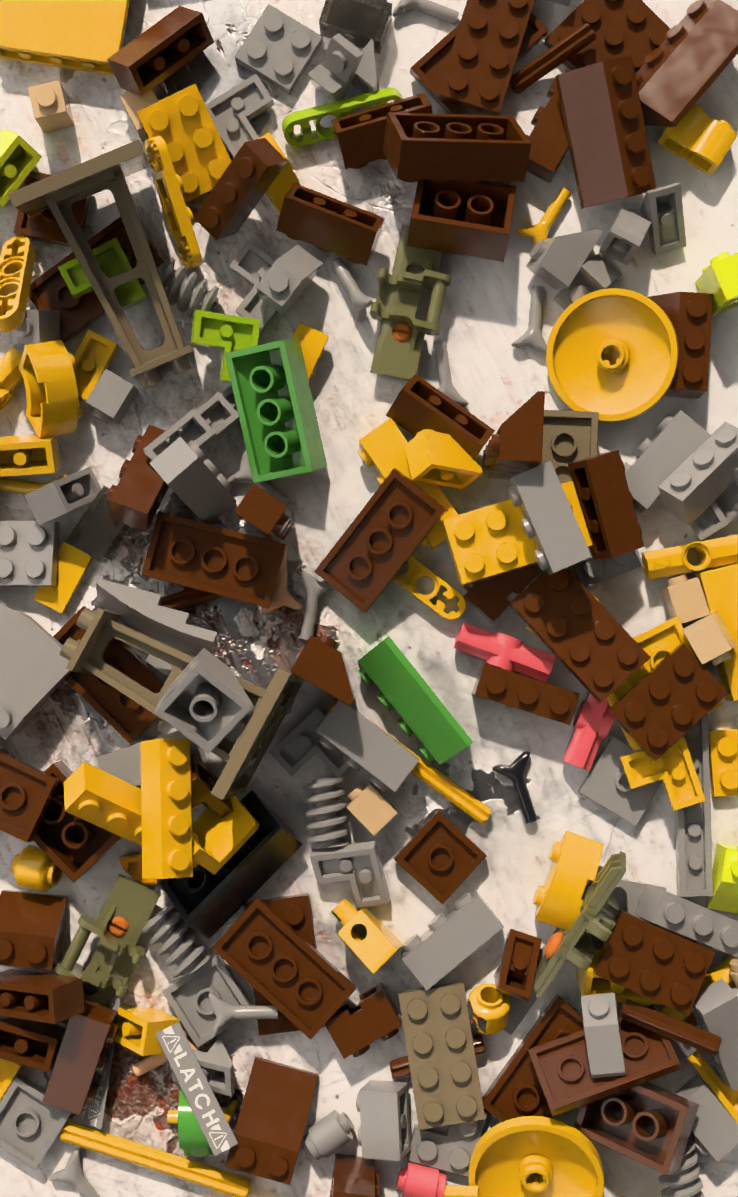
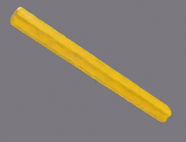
(446, 787)
(155, 1159)

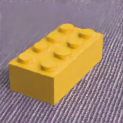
(493, 539)

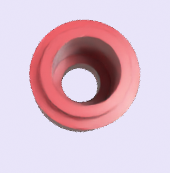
(420, 1181)

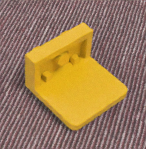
(219, 838)

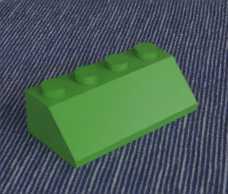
(276, 409)
(414, 701)

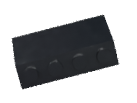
(211, 899)

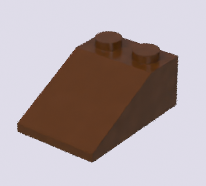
(272, 1120)

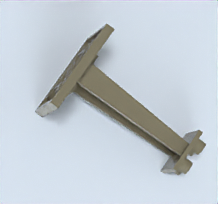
(79, 182)
(259, 730)

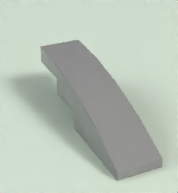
(200, 425)
(144, 613)

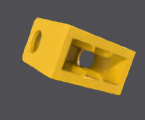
(379, 942)

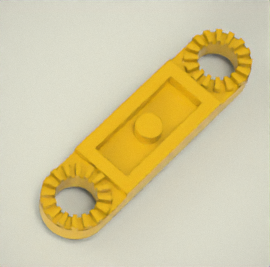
(170, 191)

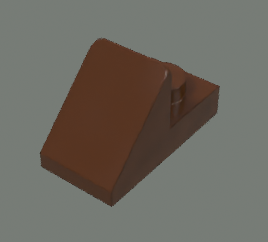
(201, 786)
(518, 965)

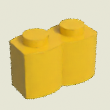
(699, 139)

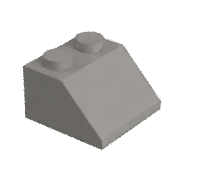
(204, 701)

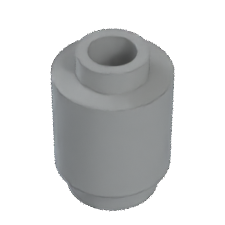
(329, 1134)

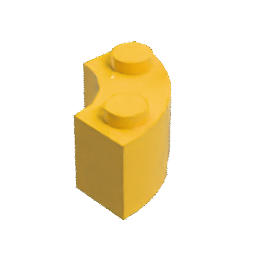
(50, 388)
(573, 865)

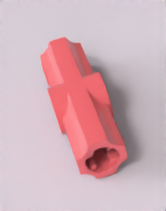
(504, 652)
(590, 727)

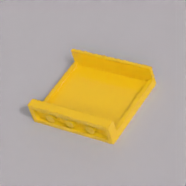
(63, 32)

